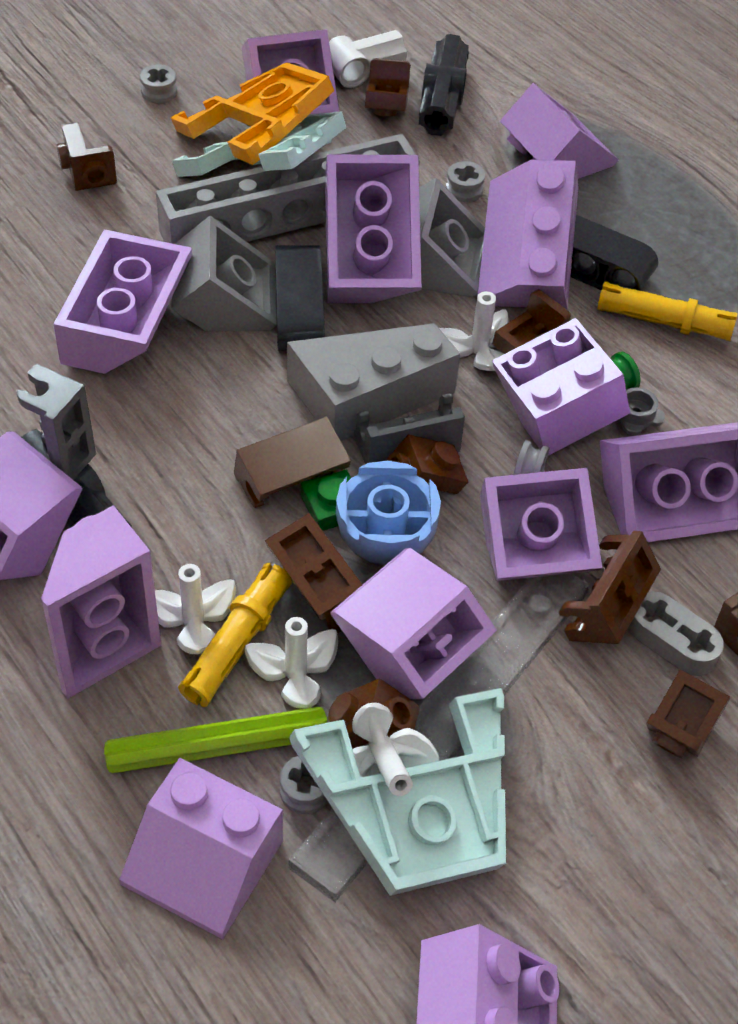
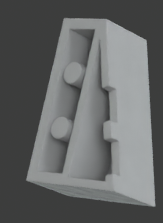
(372, 372)

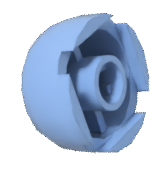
(387, 511)

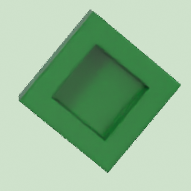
(320, 498)

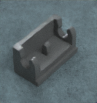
(62, 418)
(382, 438)

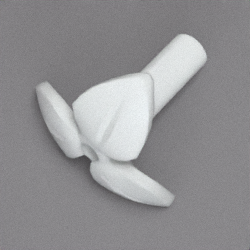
(484, 328)
(194, 608)
(299, 658)
(392, 753)

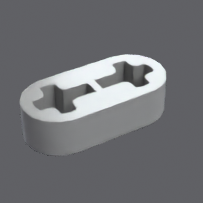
(676, 633)

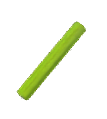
(208, 740)

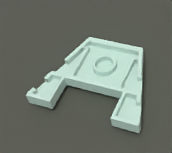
(292, 150)
(447, 822)

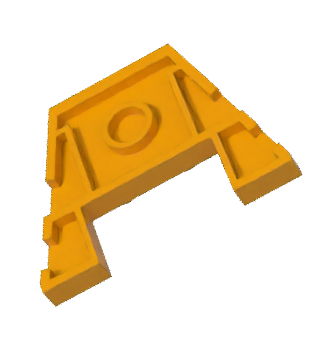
(268, 103)

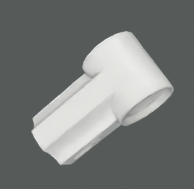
(353, 58)

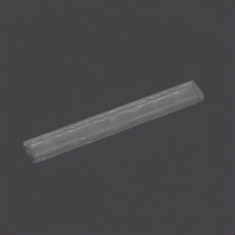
(524, 627)

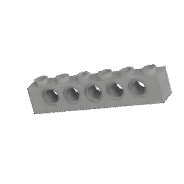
(260, 201)

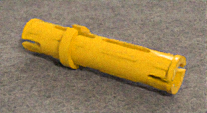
(667, 311)
(247, 617)

